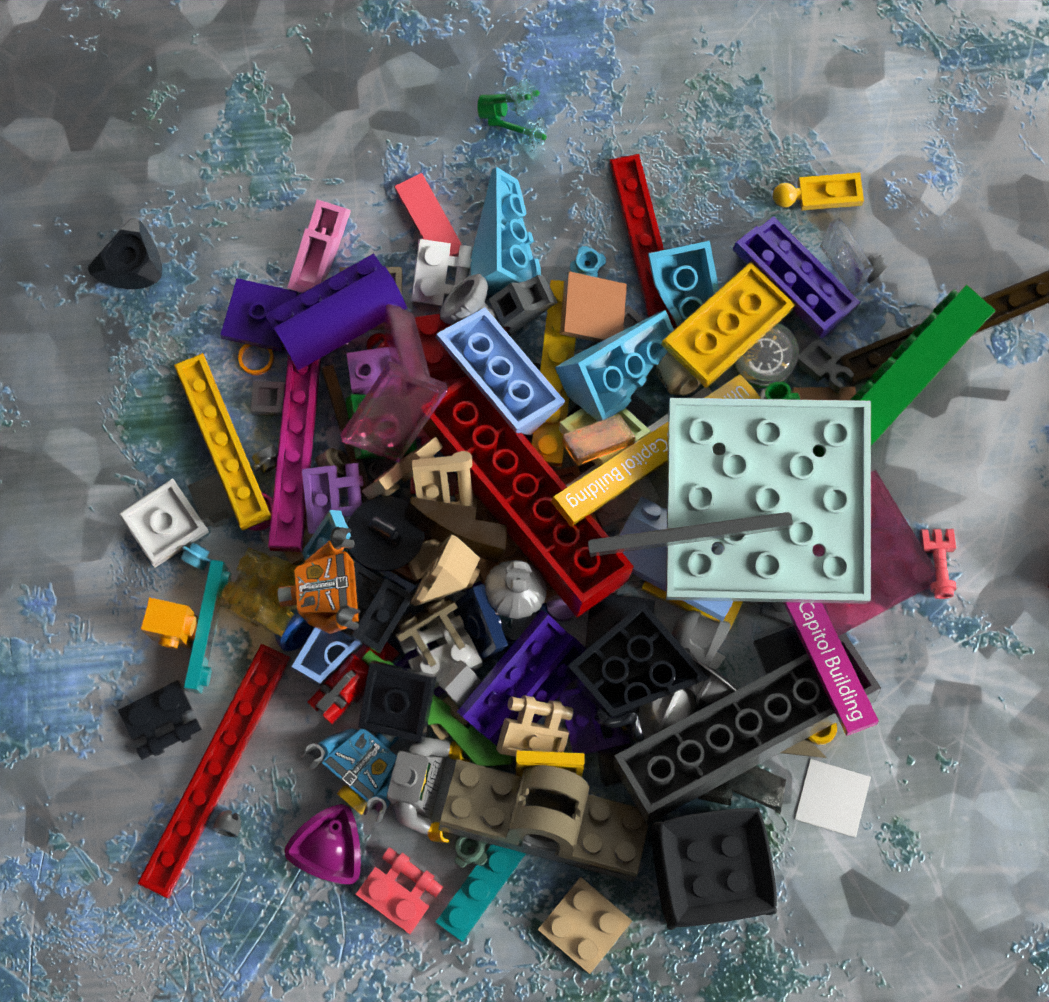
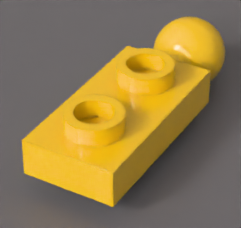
(822, 192)

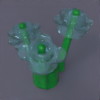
(517, 99)

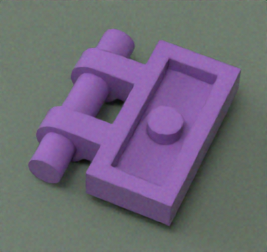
(322, 492)

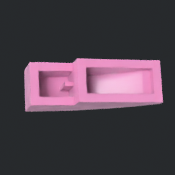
(318, 246)

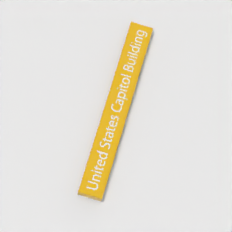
(631, 464)

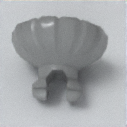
(466, 300)
(515, 589)

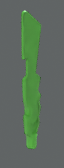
(471, 741)

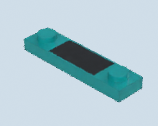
(198, 670)

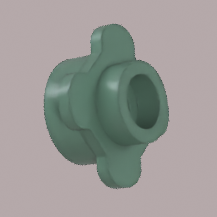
(464, 857)

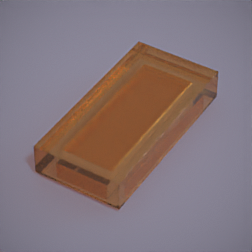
(598, 439)

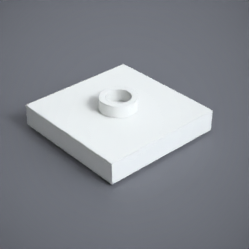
(163, 523)

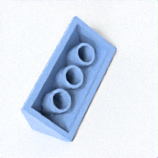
(501, 371)

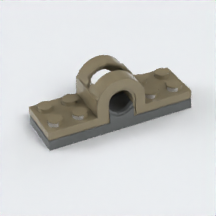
(546, 817)

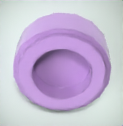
(559, 610)

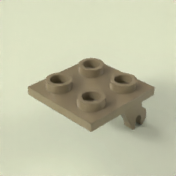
(411, 623)

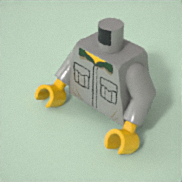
(417, 783)

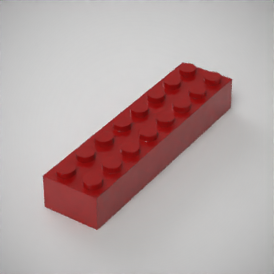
(519, 491)

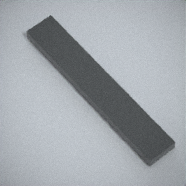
(690, 534)

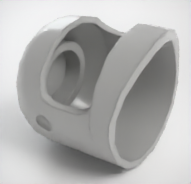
(700, 635)

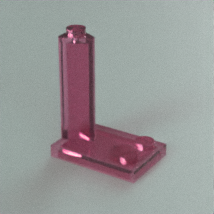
(401, 395)

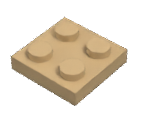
(585, 925)

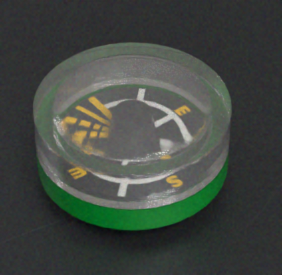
(770, 358)

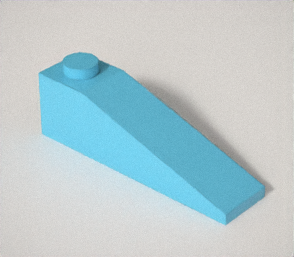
(501, 242)
(684, 278)
(611, 371)

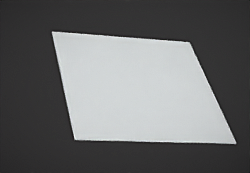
(833, 798)

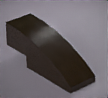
(448, 519)

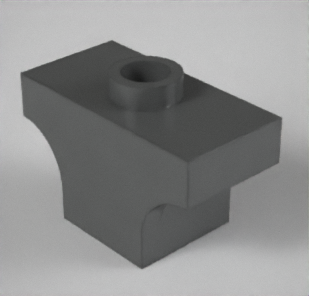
(522, 302)

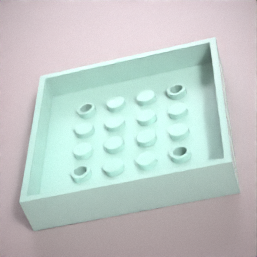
(768, 472)

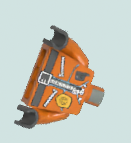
(326, 586)

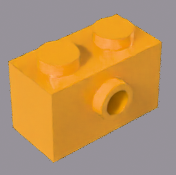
(169, 623)

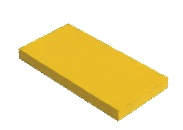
(728, 324)

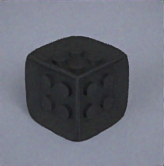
(713, 867)

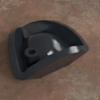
(128, 259)

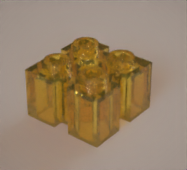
(255, 591)

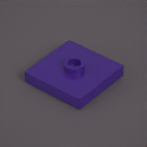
(246, 311)

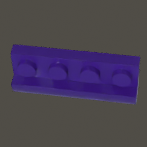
(816, 292)
(335, 311)
(529, 668)

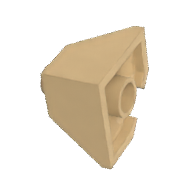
(448, 571)

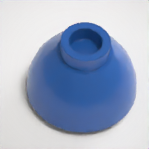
(295, 634)

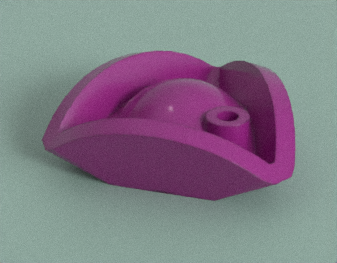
(327, 846)

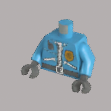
(360, 762)

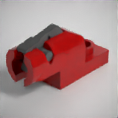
(347, 684)

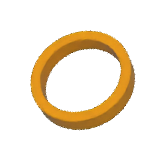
(254, 372)

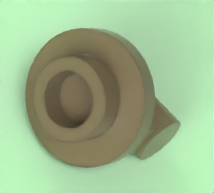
(333, 457)

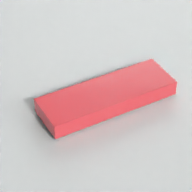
(427, 212)

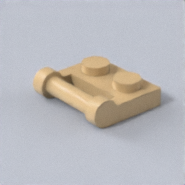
(432, 478)

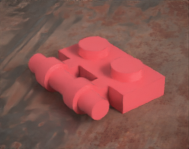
(393, 899)

